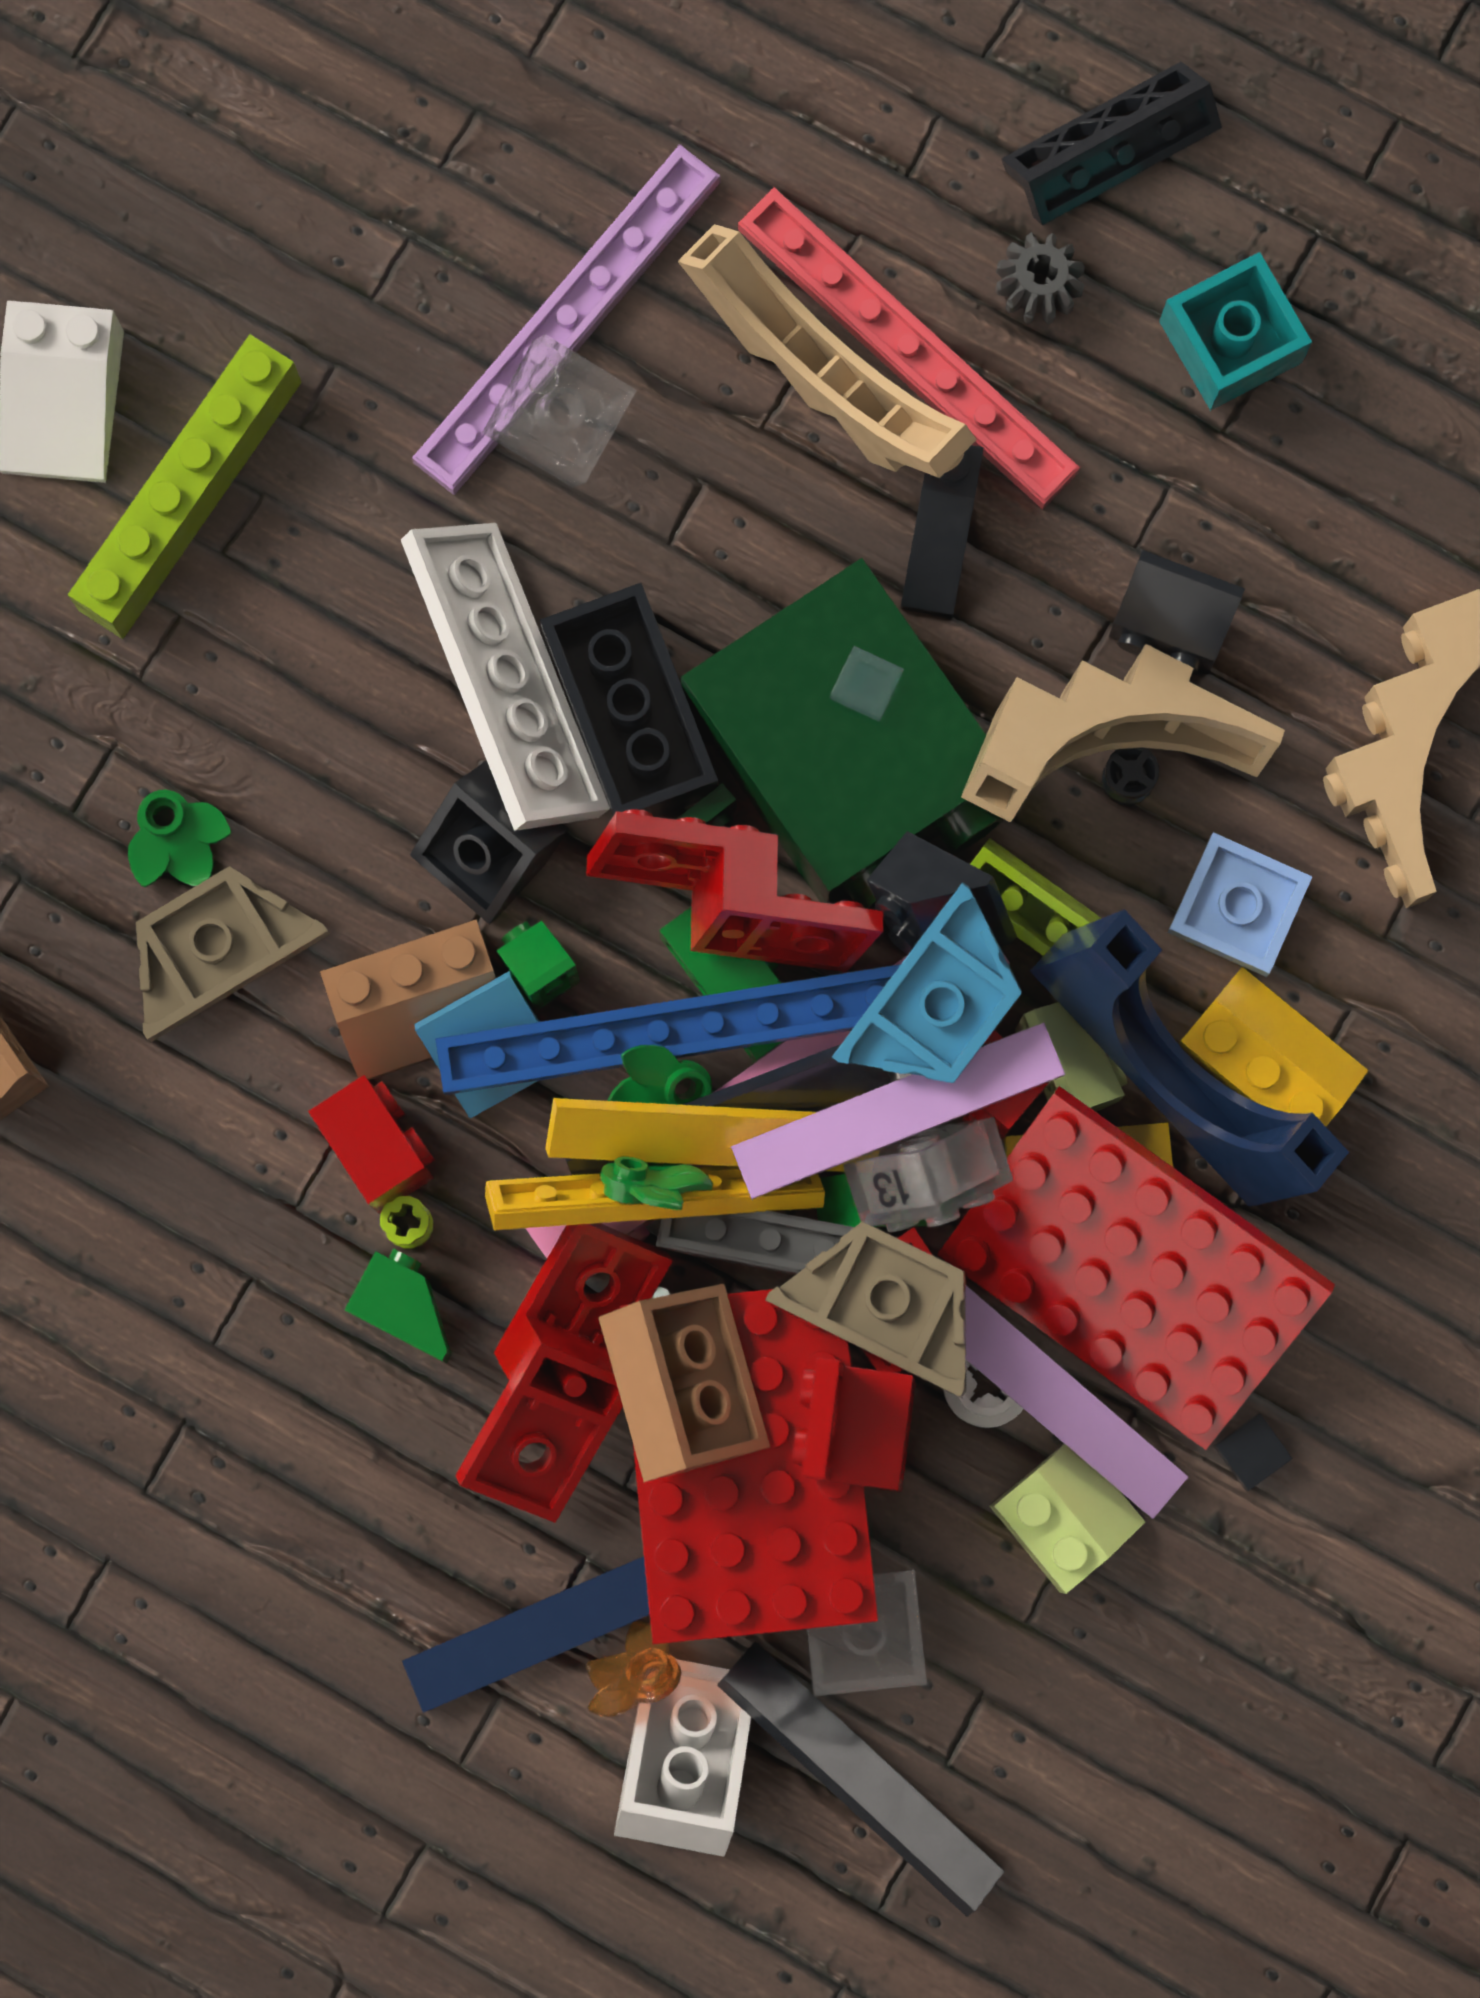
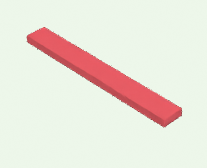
(907, 347)

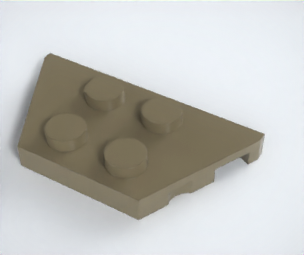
(213, 946)
(887, 1303)

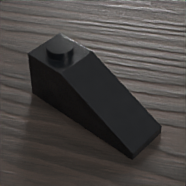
(941, 537)

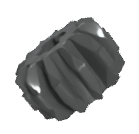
(1060, 283)

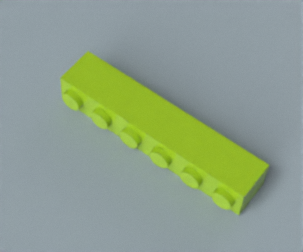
(185, 487)

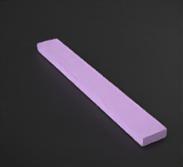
(573, 308)

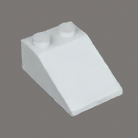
(58, 390)
(685, 1766)

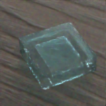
(866, 683)

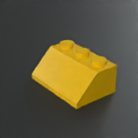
(1271, 1052)

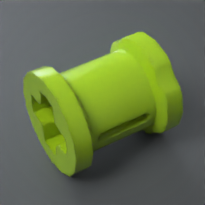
(414, 1237)

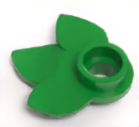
(179, 847)
(655, 1075)
(651, 1183)

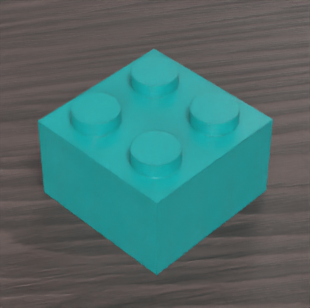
(1235, 331)

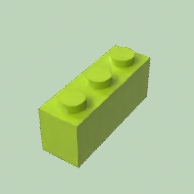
(1034, 904)

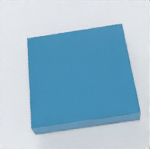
(486, 1008)

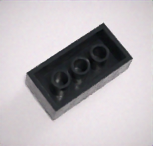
(629, 703)

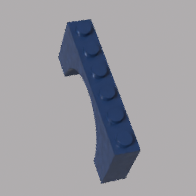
(1254, 1148)

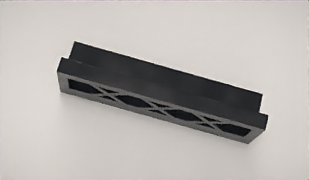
(1117, 144)

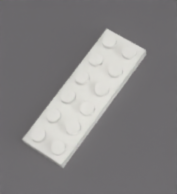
(505, 675)

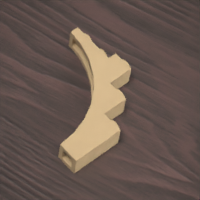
(825, 372)
(1405, 712)
(1099, 713)

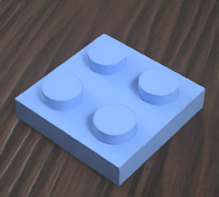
(1240, 904)

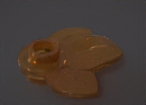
(634, 1677)

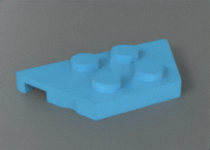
(938, 999)

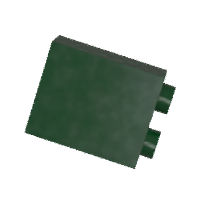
(823, 773)

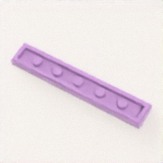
(895, 1112)
(1068, 1409)

